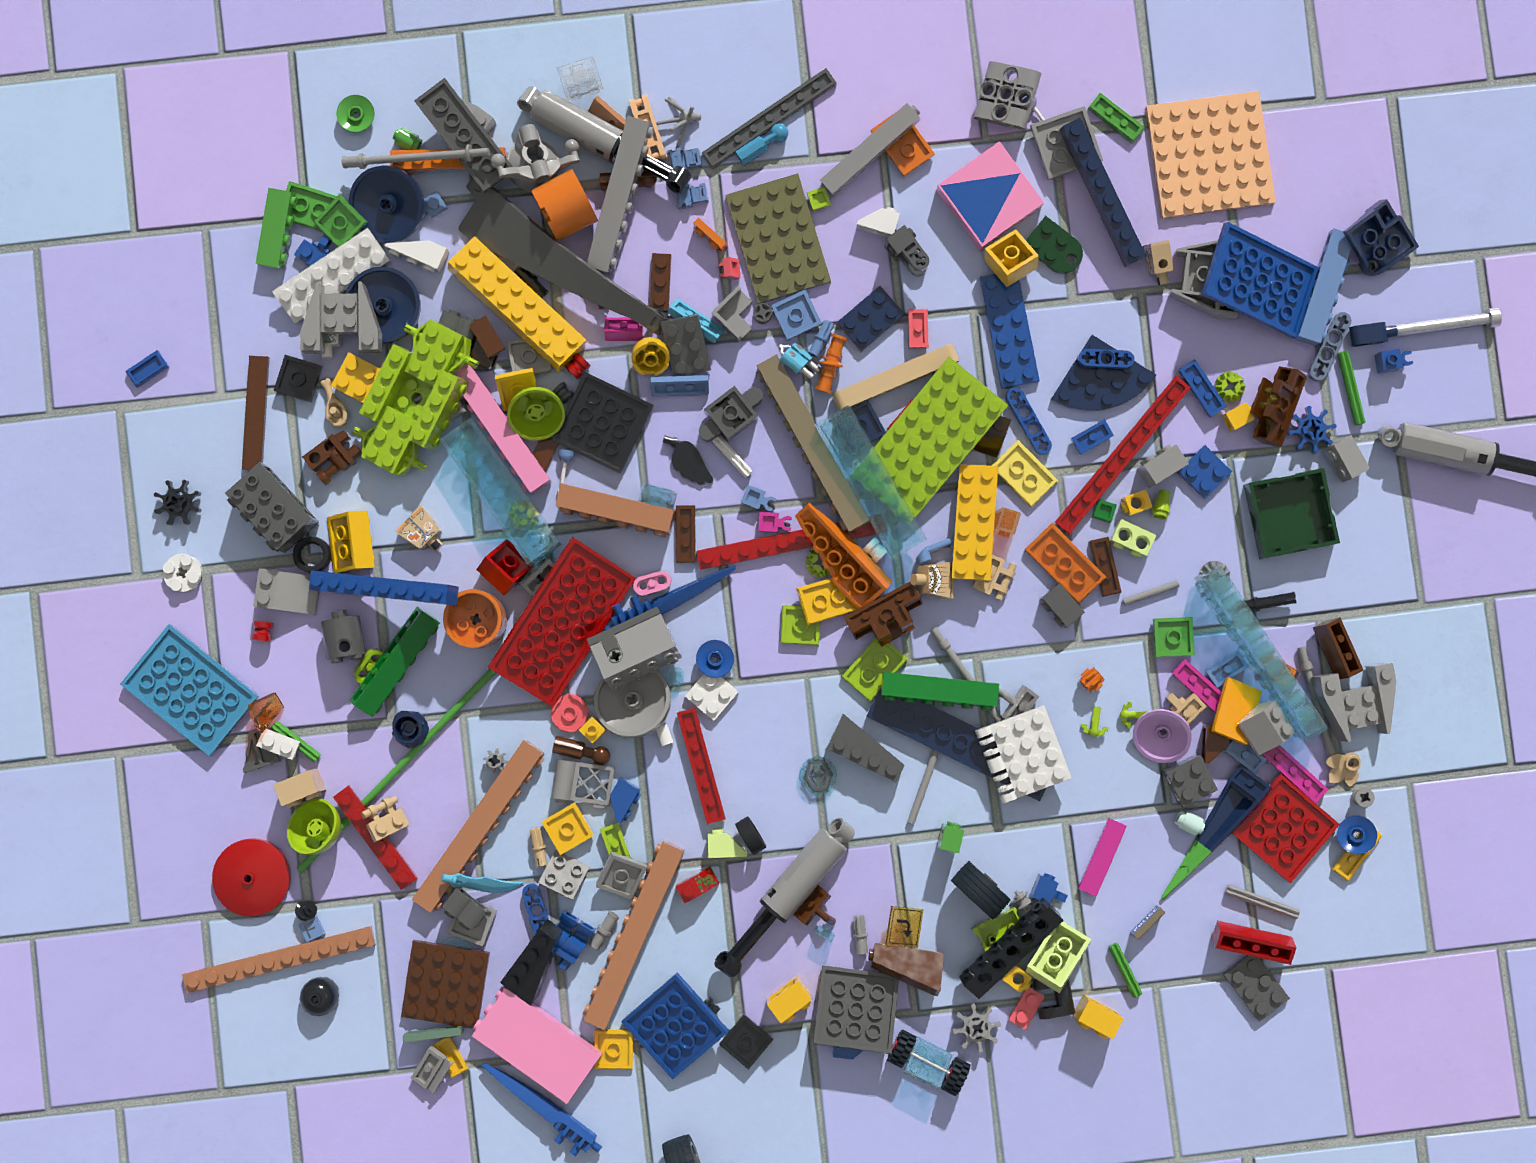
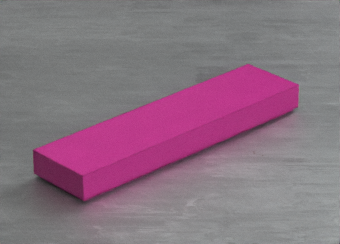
(1102, 857)

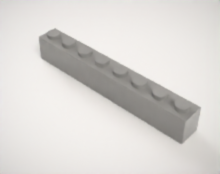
(619, 194)

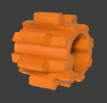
(1091, 679)

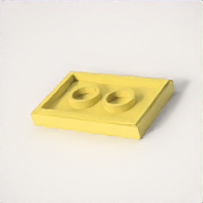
(1024, 473)

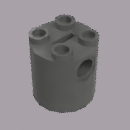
(342, 630)

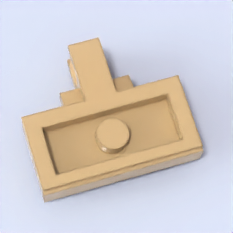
(1186, 708)

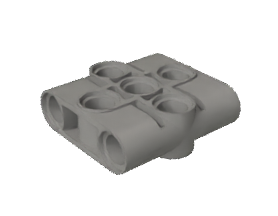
(1023, 85)

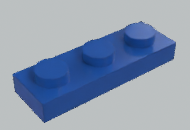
(1202, 388)

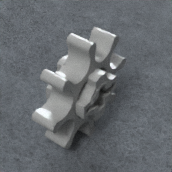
(977, 1035)

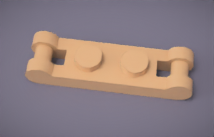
(647, 115)

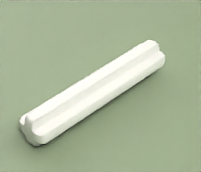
(732, 456)

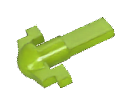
(1125, 714)
(1094, 732)

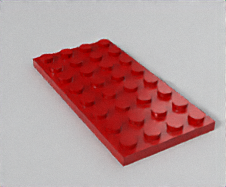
(561, 616)

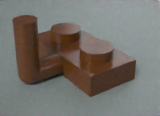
(813, 906)

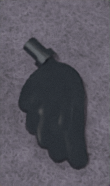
(688, 461)

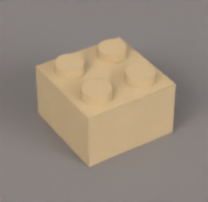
(302, 786)

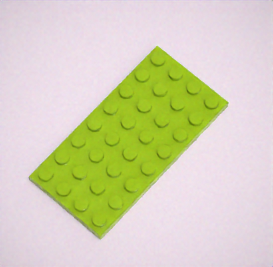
(937, 432)

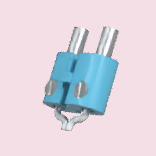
(797, 359)

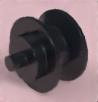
(306, 910)

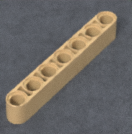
(894, 377)

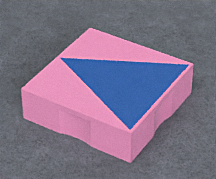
(989, 196)

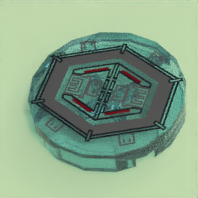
(818, 775)

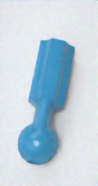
(760, 145)

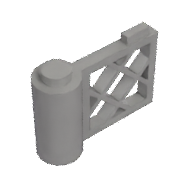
(566, 782)

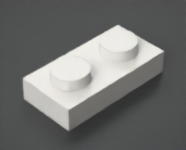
(278, 744)

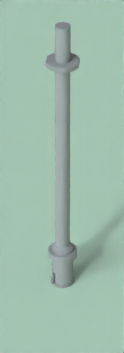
(362, 160)

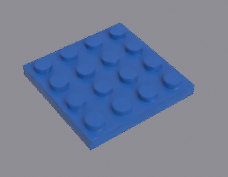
(675, 1025)

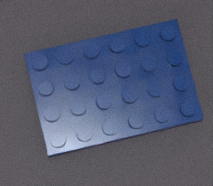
(1259, 280)

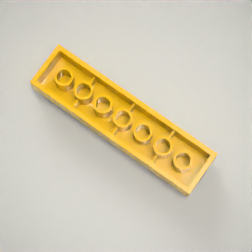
(516, 304)

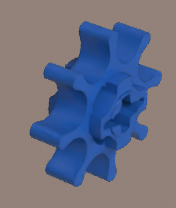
(1308, 436)

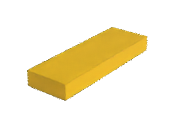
(1349, 863)

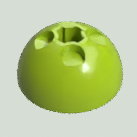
(534, 421)
(314, 827)

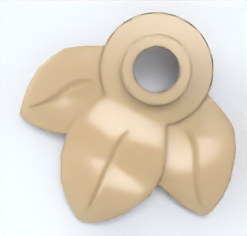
(1341, 770)

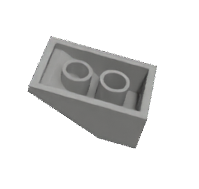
(285, 592)

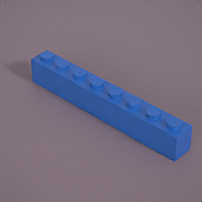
(384, 588)

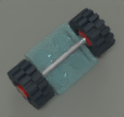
(928, 1063)

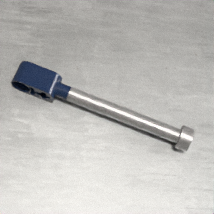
(1379, 333)

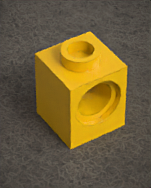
(1238, 417)
(1143, 499)
(593, 729)
(1024, 984)

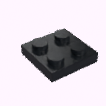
(298, 378)
(746, 1041)

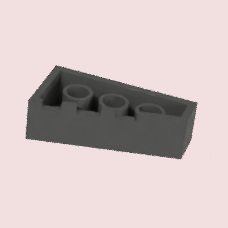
(862, 749)

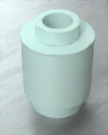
(1189, 822)

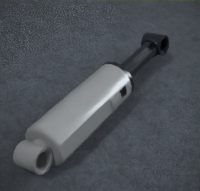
(591, 133)
(1452, 450)
(791, 889)

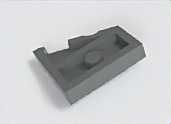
(256, 756)

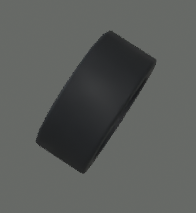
(314, 540)
(750, 835)

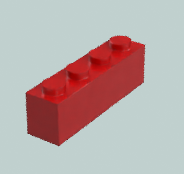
(1254, 942)

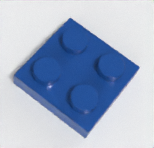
(1204, 472)

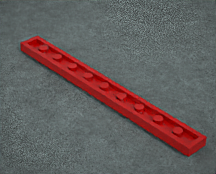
(1122, 454)
(765, 547)

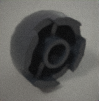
(319, 996)

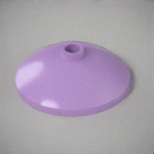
(1159, 745)

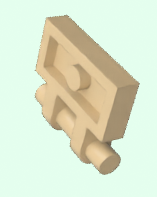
(997, 568)
(388, 824)

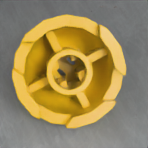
(650, 356)

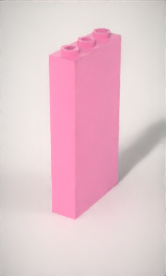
(536, 1044)

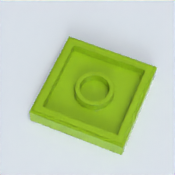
(794, 627)

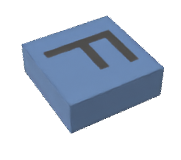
(311, 929)

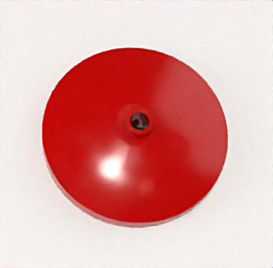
(268, 872)

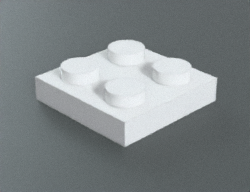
(711, 695)

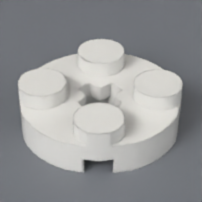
(193, 575)

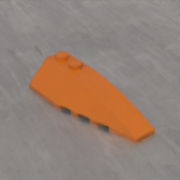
(846, 561)

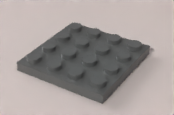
(856, 1010)

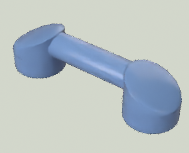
(925, 555)

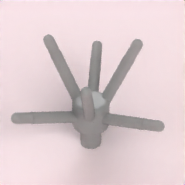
(686, 117)

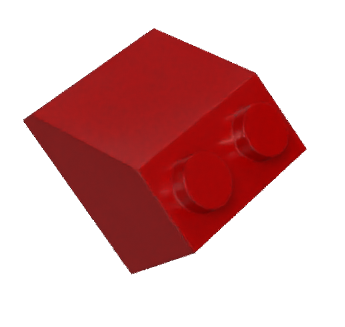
(504, 567)

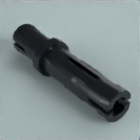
(1271, 601)

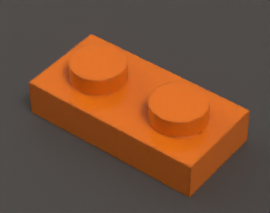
(704, 230)

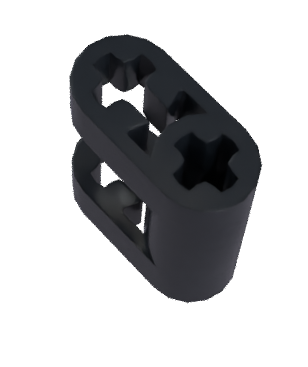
(1064, 1002)

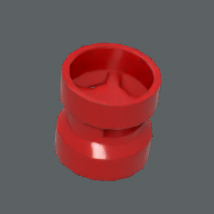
(579, 364)
(262, 631)

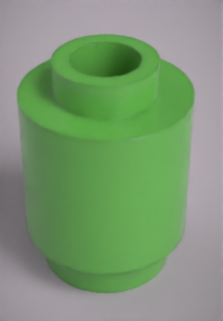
(406, 139)

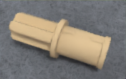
(538, 847)

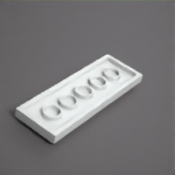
(333, 271)

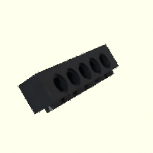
(1009, 958)

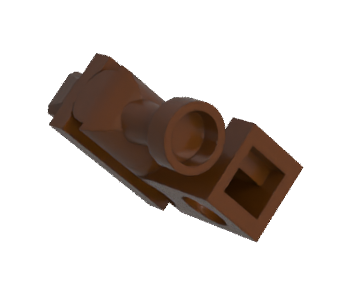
(333, 451)

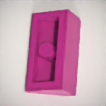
(622, 329)

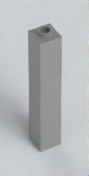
(871, 149)

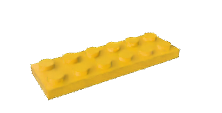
(975, 522)

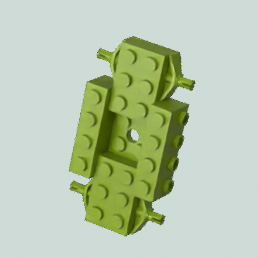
(390, 402)

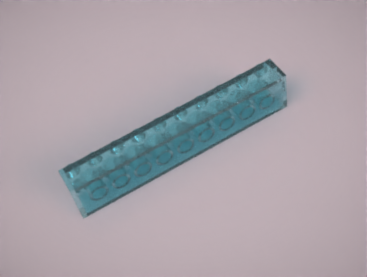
(1260, 652)

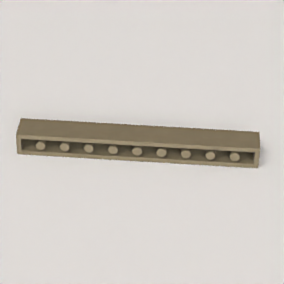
(813, 447)

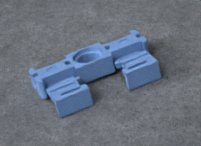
(684, 160)

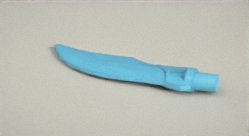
(481, 884)

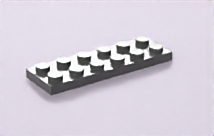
(460, 128)

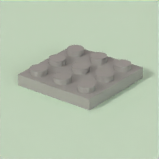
(1051, 146)

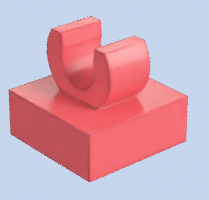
(731, 268)

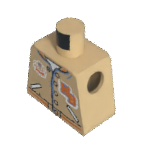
(1159, 252)
(421, 530)

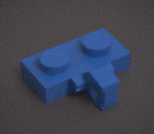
(313, 252)

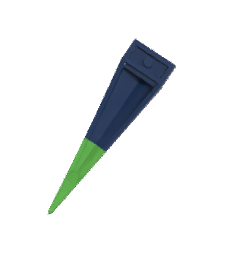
(1235, 804)

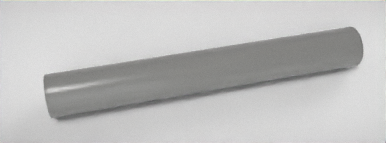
(1151, 592)

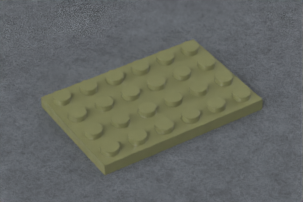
(778, 238)

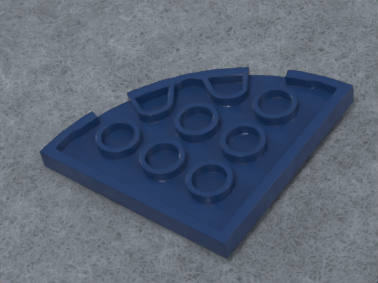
(1101, 387)

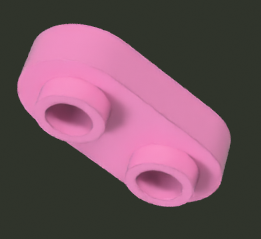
(652, 583)

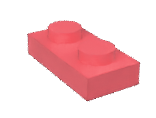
(918, 328)
(1026, 1007)

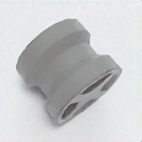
(1358, 796)

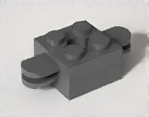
(730, 414)

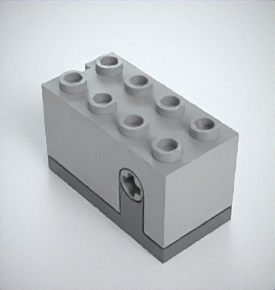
(634, 649)

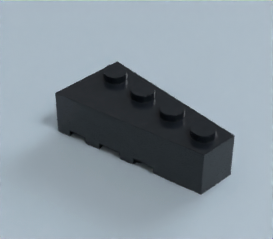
(530, 968)

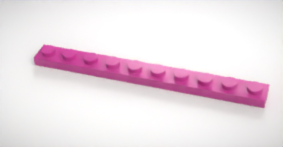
(1277, 757)

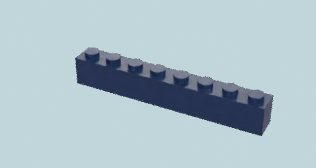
(1102, 192)

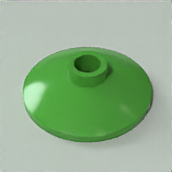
(351, 105)

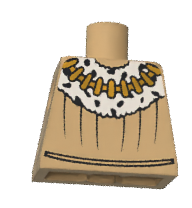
(934, 580)

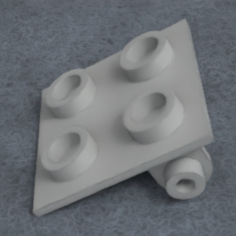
(563, 875)

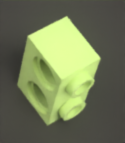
(1133, 534)

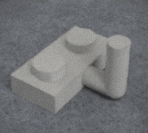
(1020, 703)

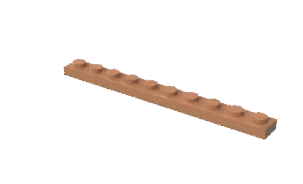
(279, 959)

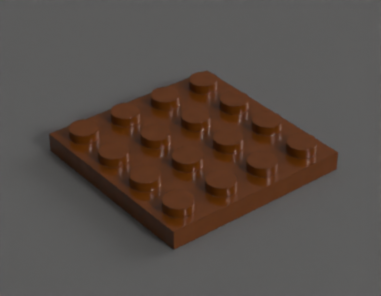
(445, 984)

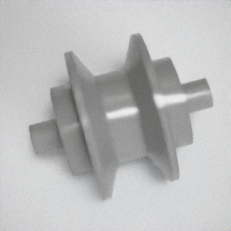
(1021, 899)

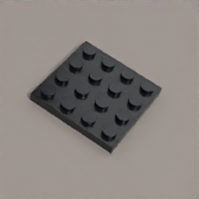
(603, 422)

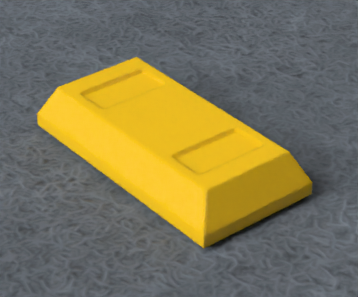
(450, 1050)

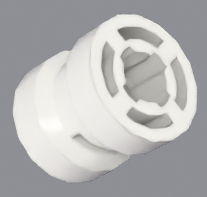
(875, 550)

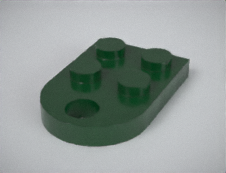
(1054, 245)

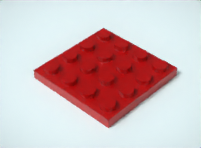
(1286, 829)

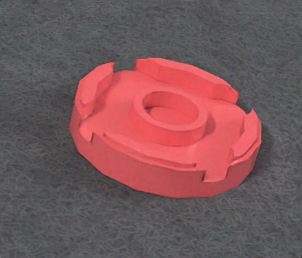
(569, 713)

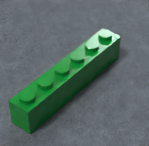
(395, 661)
(939, 690)

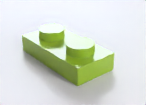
(615, 840)

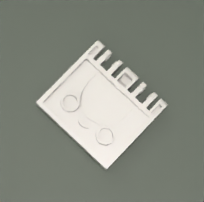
(1026, 751)

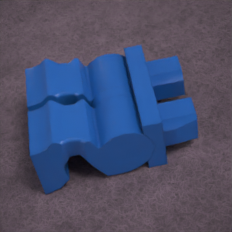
(571, 947)

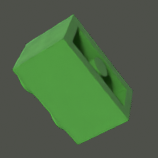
(950, 837)

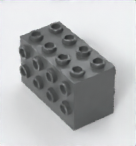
(271, 508)

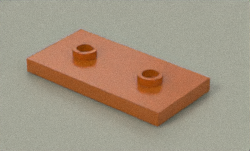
(1065, 562)

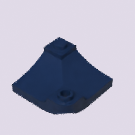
(1380, 238)

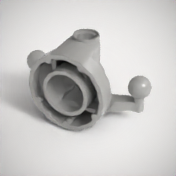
(528, 174)

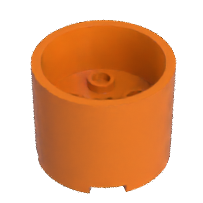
(564, 205)
(460, 624)

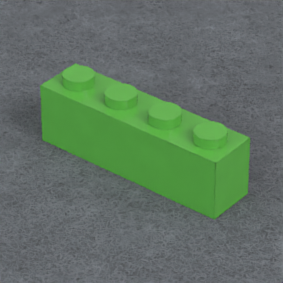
(276, 228)

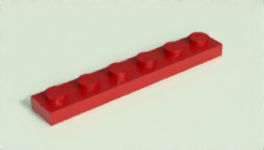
(701, 765)
(384, 848)

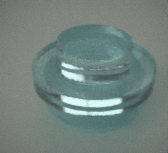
(675, 676)

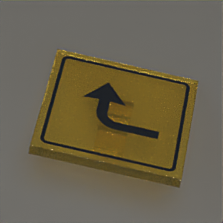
(904, 926)

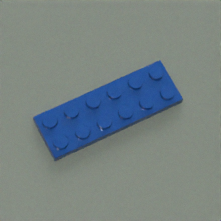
(1009, 332)

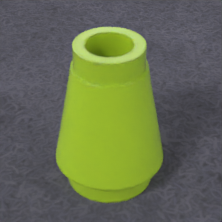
(1161, 506)

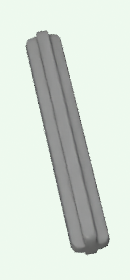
(1262, 902)

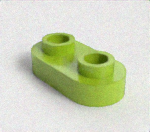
(366, 664)

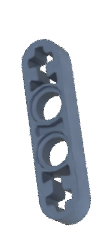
(1330, 347)

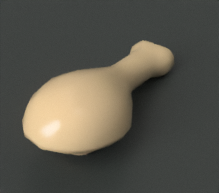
(335, 410)

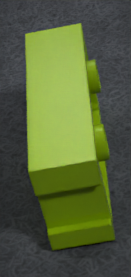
(995, 927)

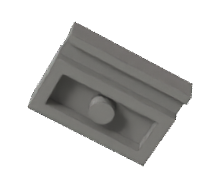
(432, 1069)

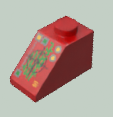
(697, 884)

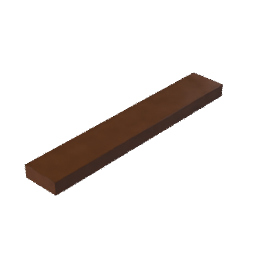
(255, 411)

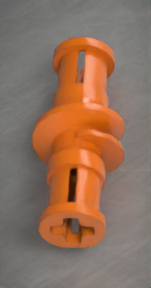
(831, 363)

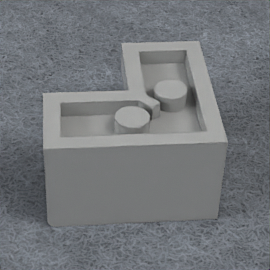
(729, 313)

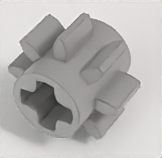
(491, 764)

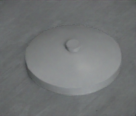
(635, 708)

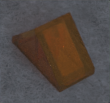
(265, 710)

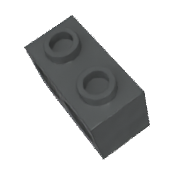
(535, 576)

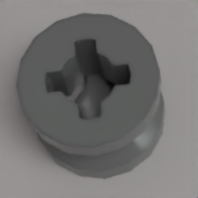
(761, 309)

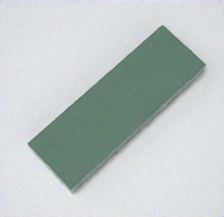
(432, 1033)

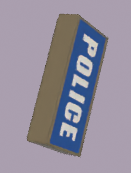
(1150, 919)

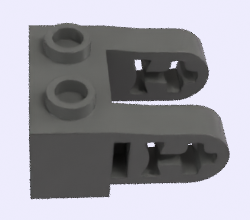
(904, 246)

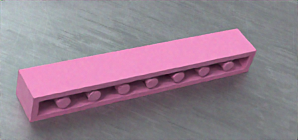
(496, 422)

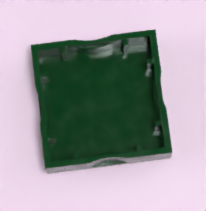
(1291, 513)

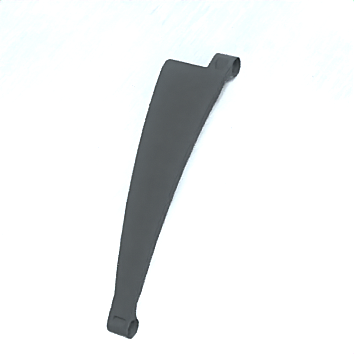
(523, 242)

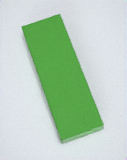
(1116, 118)

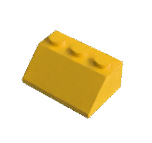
(350, 541)

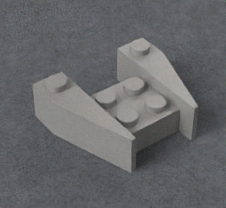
(1195, 271)
(338, 316)
(1358, 705)

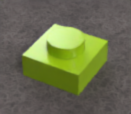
(818, 199)

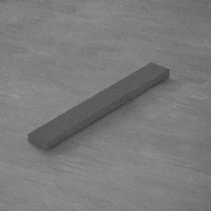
(769, 117)

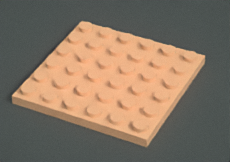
(1210, 154)

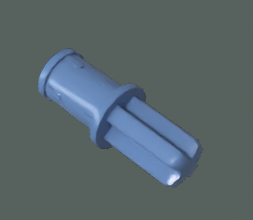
(821, 338)

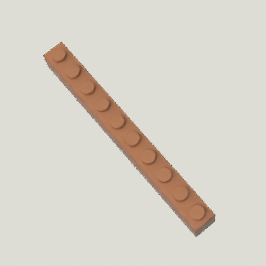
(479, 824)
(634, 934)

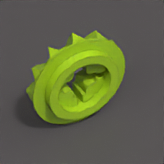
(1229, 395)
(815, 570)

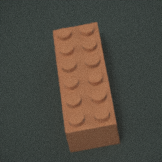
(615, 509)

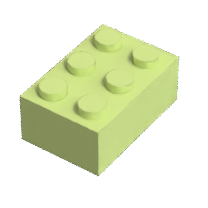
(1058, 956)

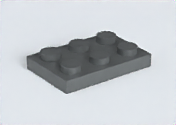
(686, 345)
(1256, 986)

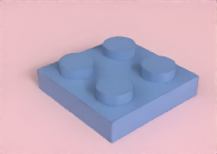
(796, 315)

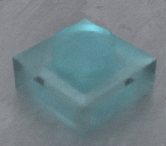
(825, 931)

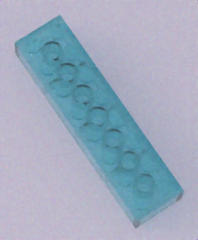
(870, 482)
(500, 492)

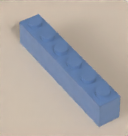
(1325, 287)

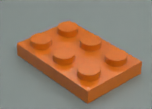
(908, 151)

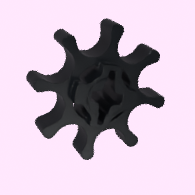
(170, 500)

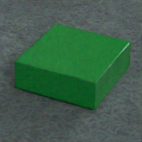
(1104, 511)

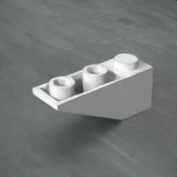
(422, 252)

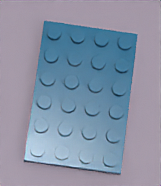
(189, 690)

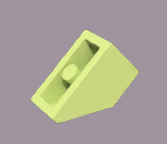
(724, 845)

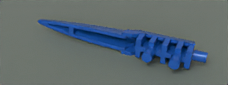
(670, 599)
(564, 1122)

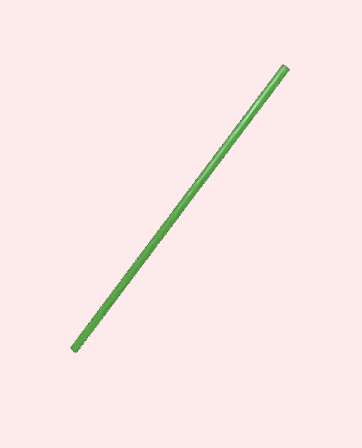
(411, 754)

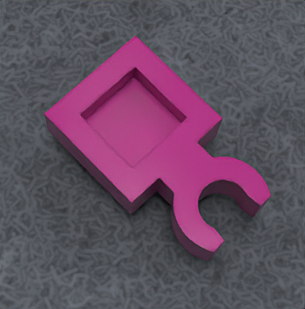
(769, 522)

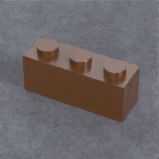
(1338, 648)

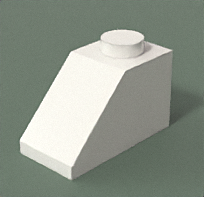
(881, 222)

